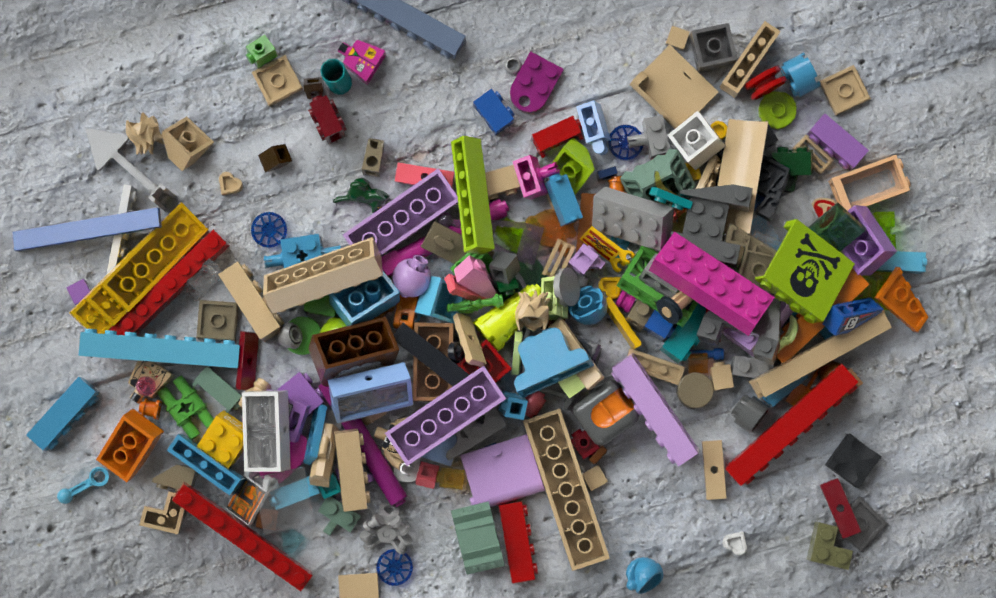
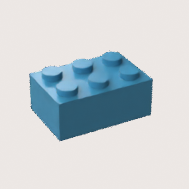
(365, 300)

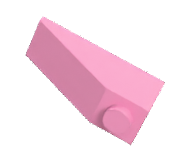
(475, 277)

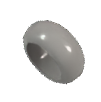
(512, 71)

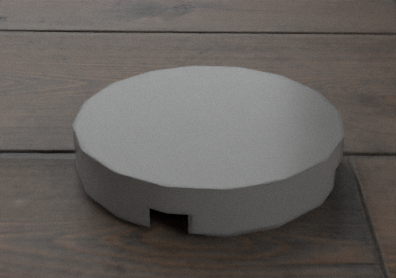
(566, 287)

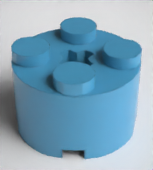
(801, 75)

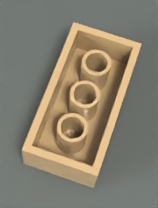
(251, 301)

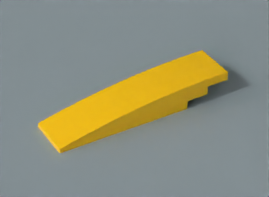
(139, 270)

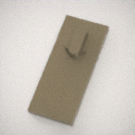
(445, 243)

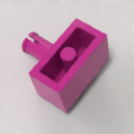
(533, 177)

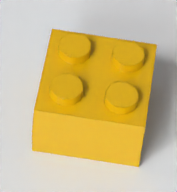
(223, 439)

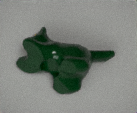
(361, 192)

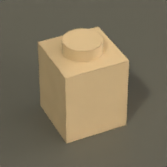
(721, 376)

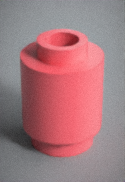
(535, 403)

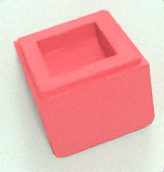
(427, 475)

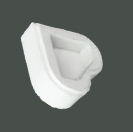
(735, 542)

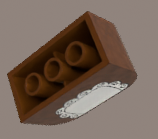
(353, 349)

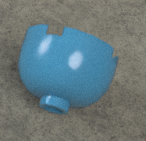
(590, 306)

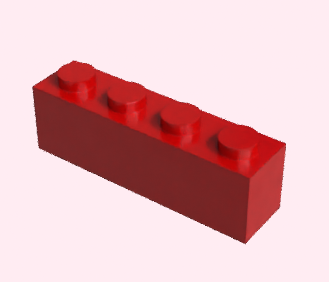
(517, 542)

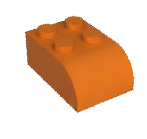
(129, 445)

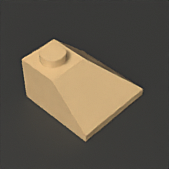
(185, 143)

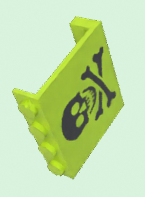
(806, 272)

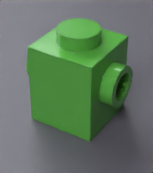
(260, 51)

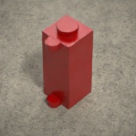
(557, 135)

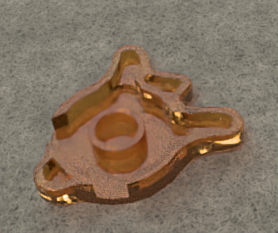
(552, 229)

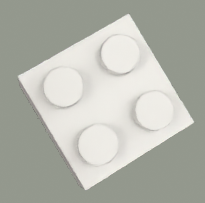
(696, 140)

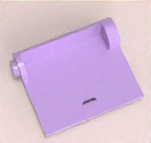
(505, 475)

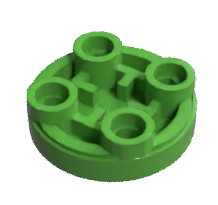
(308, 327)

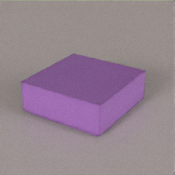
(78, 290)

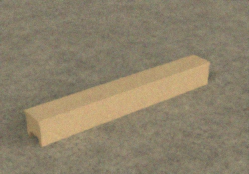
(818, 356)

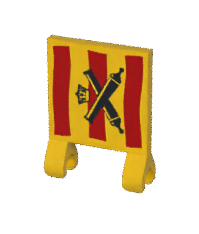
(606, 248)

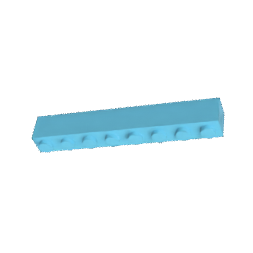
(158, 350)

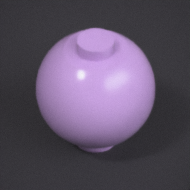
(412, 276)

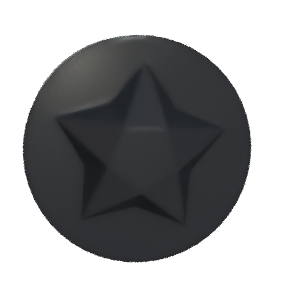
(455, 351)

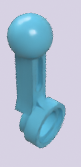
(66, 495)

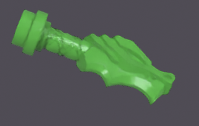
(470, 306)

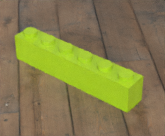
(472, 195)

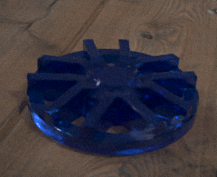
(622, 142)
(268, 229)
(394, 567)

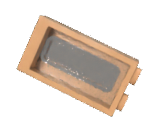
(870, 183)

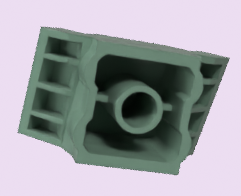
(672, 173)
(477, 538)

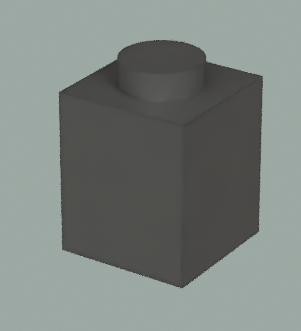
(504, 267)

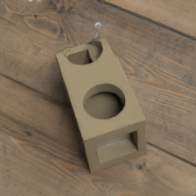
(373, 157)

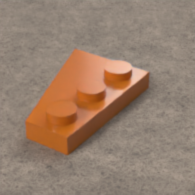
(901, 301)

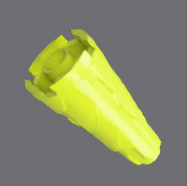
(500, 323)

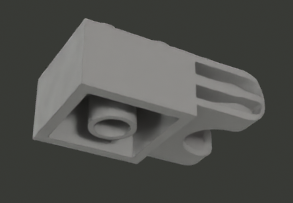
(476, 432)

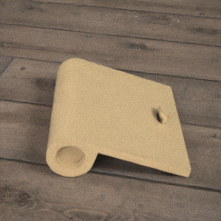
(673, 87)

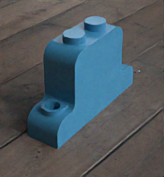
(548, 361)

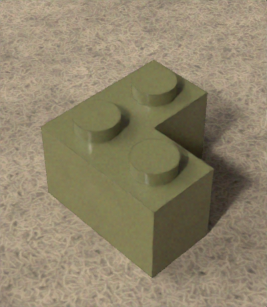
(823, 549)

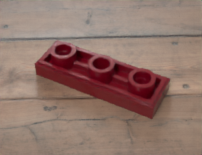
(247, 360)
(836, 497)

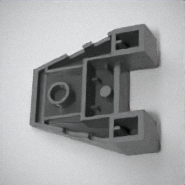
(766, 330)

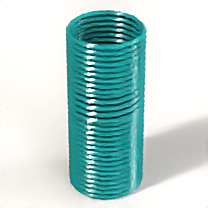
(332, 67)

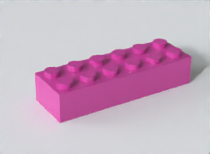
(711, 283)

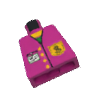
(362, 59)

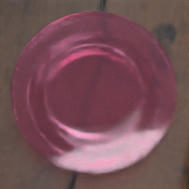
(145, 386)

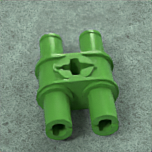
(175, 407)

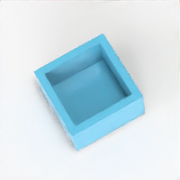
(435, 301)

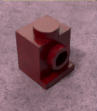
(584, 451)

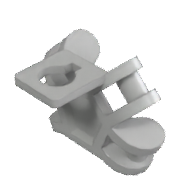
(387, 529)

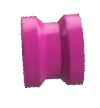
(625, 301)

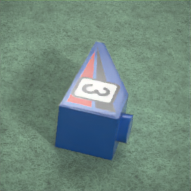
(850, 315)

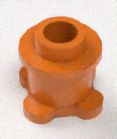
(615, 183)
(150, 408)

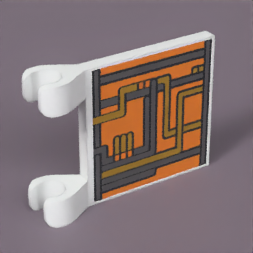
(245, 502)

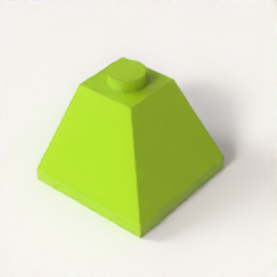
(576, 163)

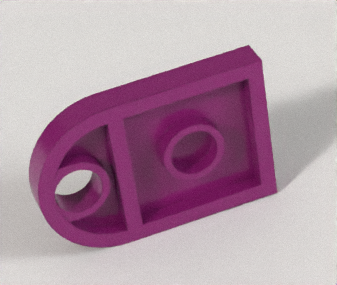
(534, 82)

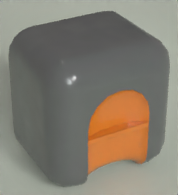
(606, 413)

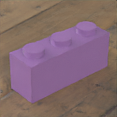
(837, 142)

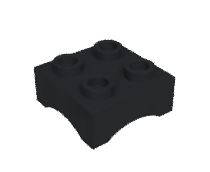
(853, 460)

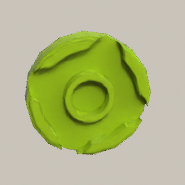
(777, 109)

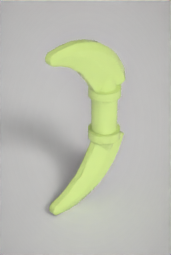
(791, 333)

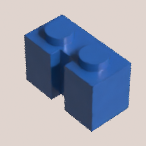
(493, 111)
(658, 326)

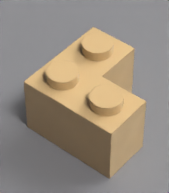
(165, 520)

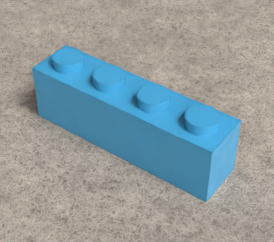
(63, 413)
(205, 465)

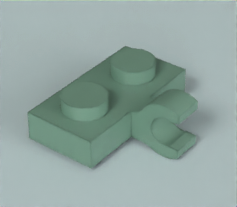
(334, 511)

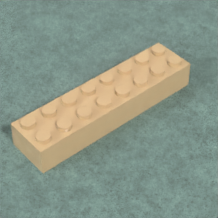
(566, 490)

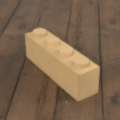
(749, 59)
(350, 469)

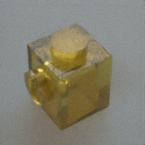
(450, 478)

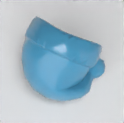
(643, 575)

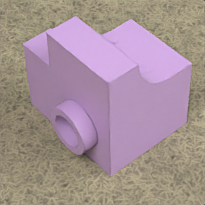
(585, 260)

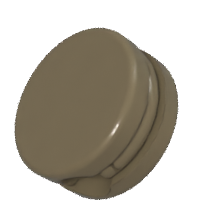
(695, 390)

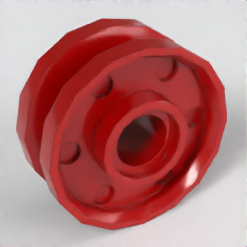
(765, 83)

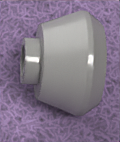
(290, 336)

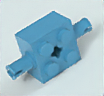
(294, 247)

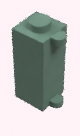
(218, 389)

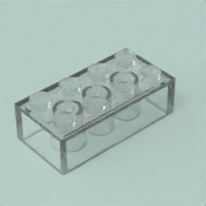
(790, 207)

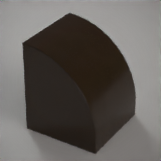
(275, 157)

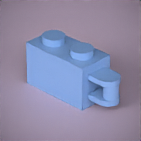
(594, 126)

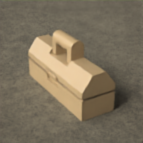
(323, 465)

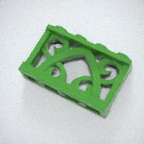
(641, 291)

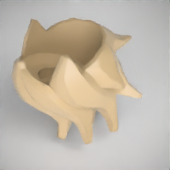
(144, 133)
(532, 311)

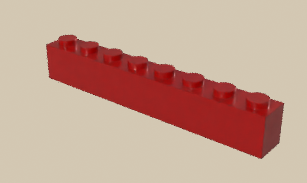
(170, 285)
(791, 424)
(242, 536)

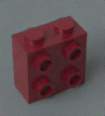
(324, 113)

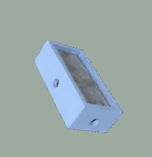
(370, 392)

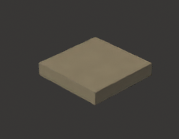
(217, 320)

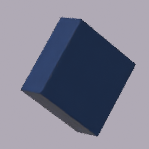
(606, 173)

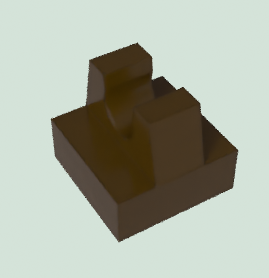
(313, 84)

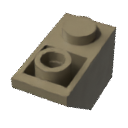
(175, 477)

